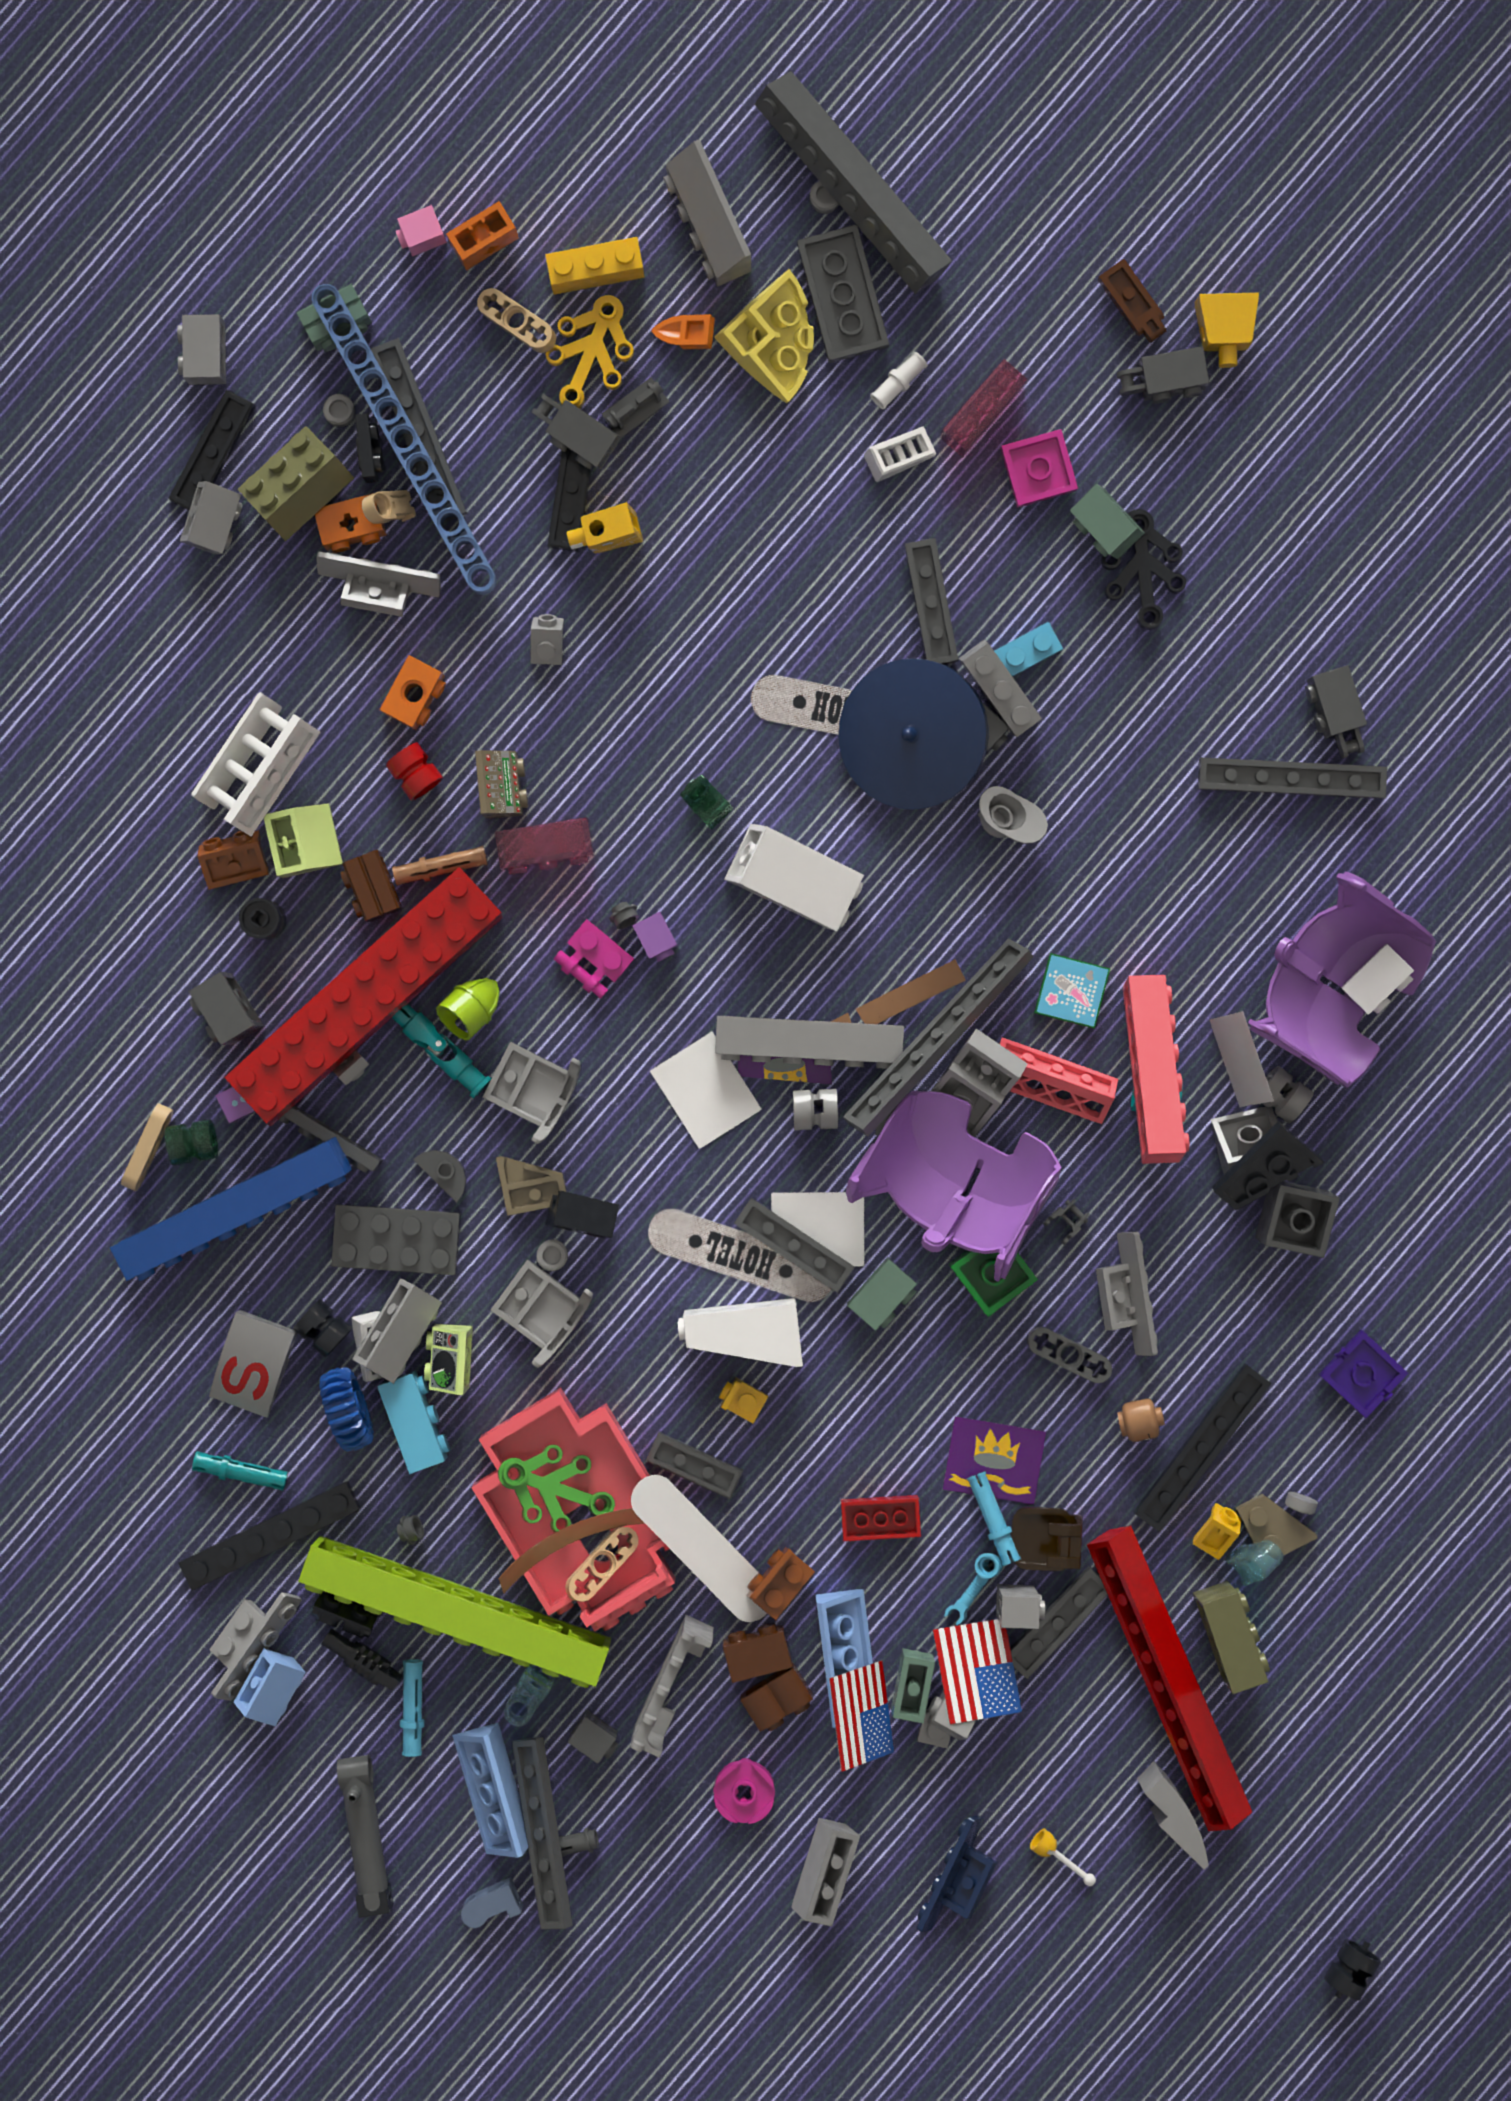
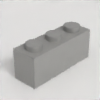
(1000, 688)
(397, 1331)
(825, 1872)

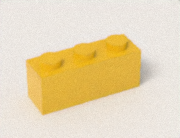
(595, 265)

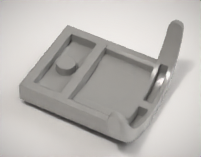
(533, 1088)
(541, 1309)

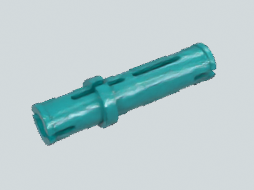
(237, 1470)

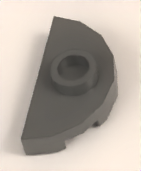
(445, 1171)

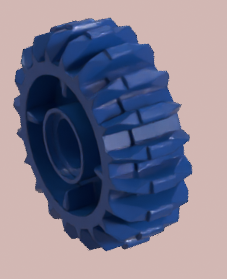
(346, 1409)

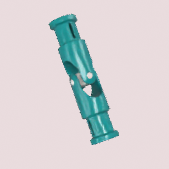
(423, 1033)

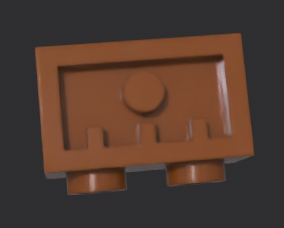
(232, 859)
(779, 1583)

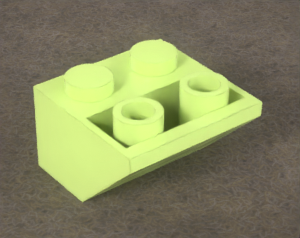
(302, 840)

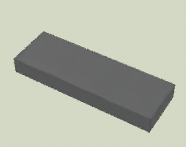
(694, 1465)

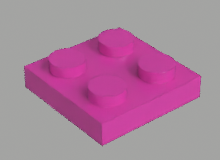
(1039, 468)

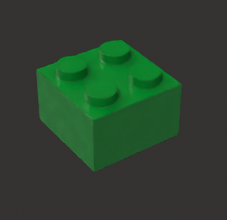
(977, 1275)

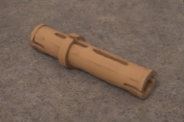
(439, 865)

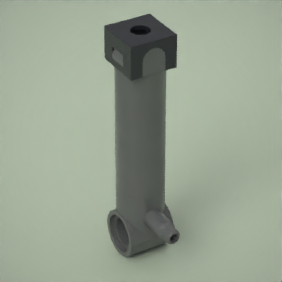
(356, 1783)

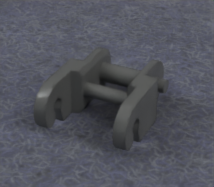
(1074, 1226)

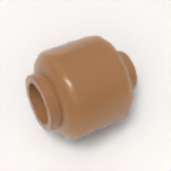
(1140, 1420)

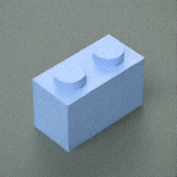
(269, 1687)

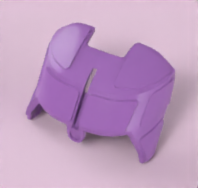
(1314, 1018)
(927, 1165)

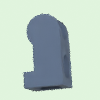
(490, 1902)

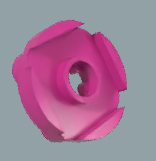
(741, 1809)

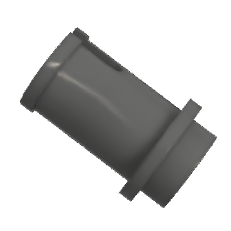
(579, 1842)

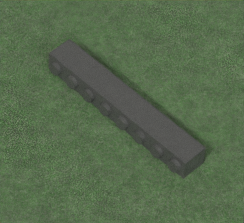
(853, 182)

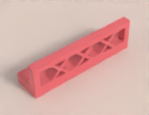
(1064, 1075)

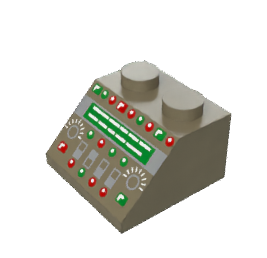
(500, 783)

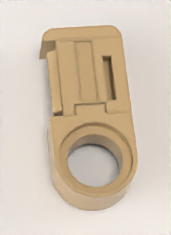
(391, 504)

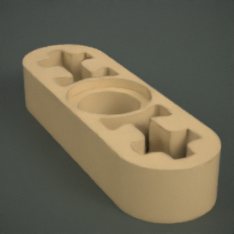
(510, 308)
(147, 1147)
(592, 1586)

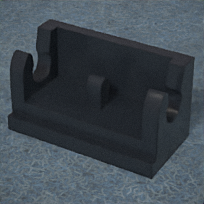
(582, 1214)

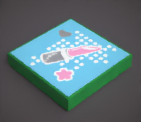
(1072, 990)

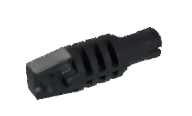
(363, 1660)

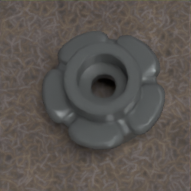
(624, 915)
(410, 1529)

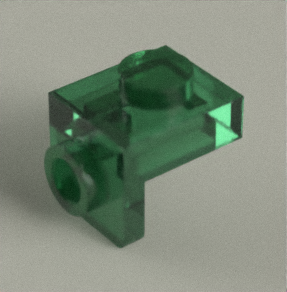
(706, 801)

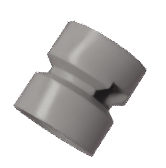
(1295, 1095)
(804, 1109)

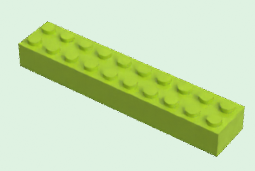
(455, 1611)

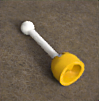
(1045, 1845)

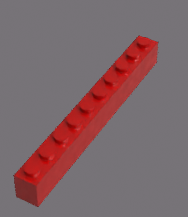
(1169, 1678)

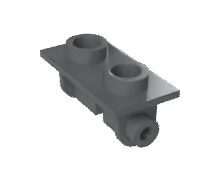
(635, 407)

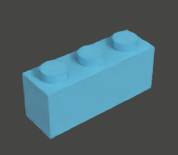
(414, 1421)

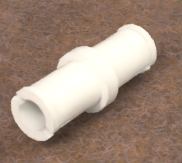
(898, 380)

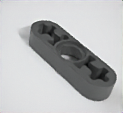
(1086, 1372)

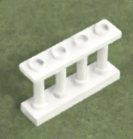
(271, 775)

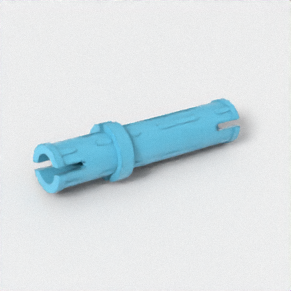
(994, 1519)
(412, 1708)

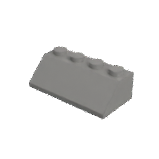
(708, 215)

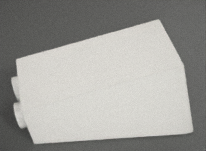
(795, 877)
(748, 1330)

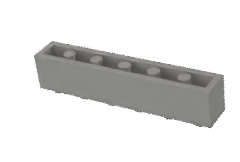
(808, 1039)

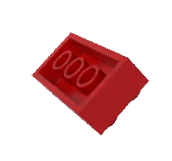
(880, 1518)

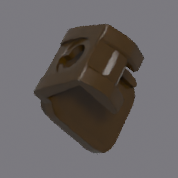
(1047, 1538)

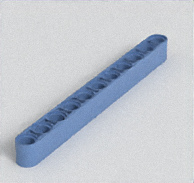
(400, 425)

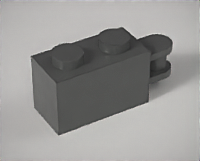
(1167, 375)
(578, 431)
(1337, 708)

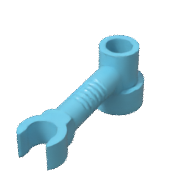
(984, 1573)

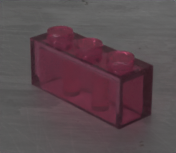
(983, 408)
(544, 845)

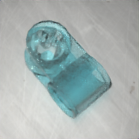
(1255, 1561)
(530, 1691)

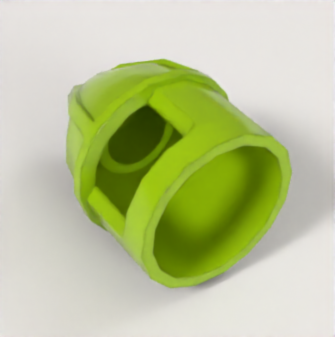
(472, 1004)

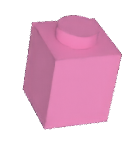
(420, 231)

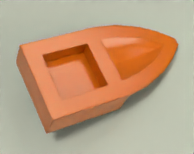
(687, 331)

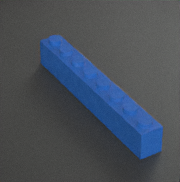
(230, 1209)

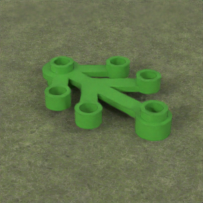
(550, 1486)

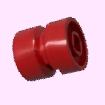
(414, 771)

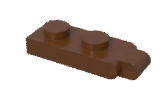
(1133, 301)

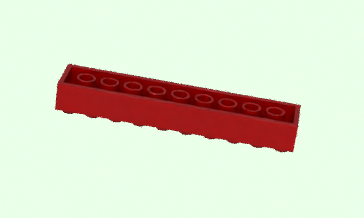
(364, 997)

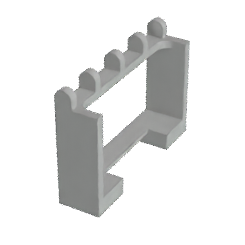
(654, 1717)

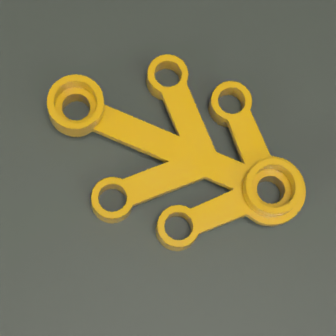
(592, 346)

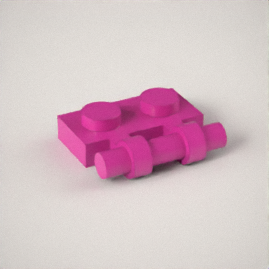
(598, 950)

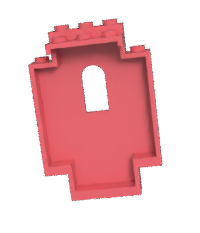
(613, 1470)

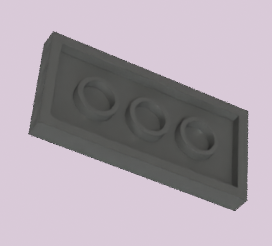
(842, 293)
(395, 1239)

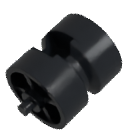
(1352, 1969)

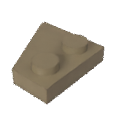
(527, 1185)
(1270, 1522)

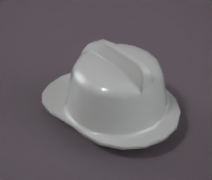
(1011, 816)

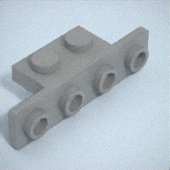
(375, 584)
(1126, 1295)
(246, 1637)

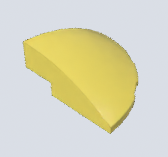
(773, 337)

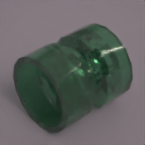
(191, 1142)

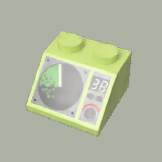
(450, 1358)

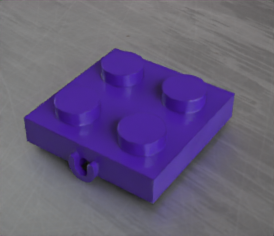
(1363, 1374)

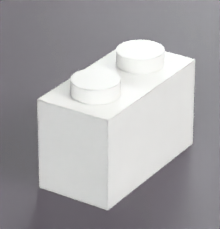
(1378, 979)

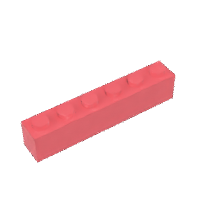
(1154, 1069)

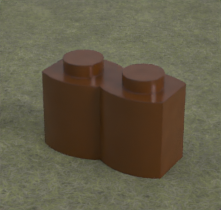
(776, 1698)

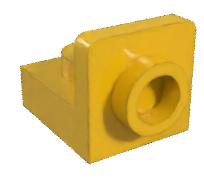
(742, 1399)
(1218, 1531)

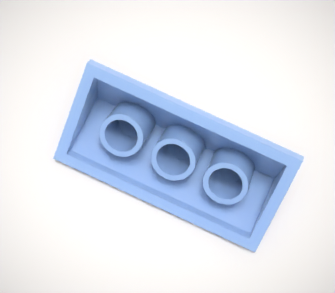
(843, 1634)
(492, 1790)

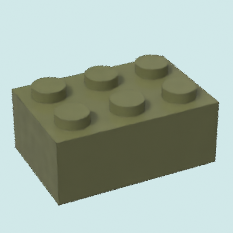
(295, 483)
(1232, 1636)

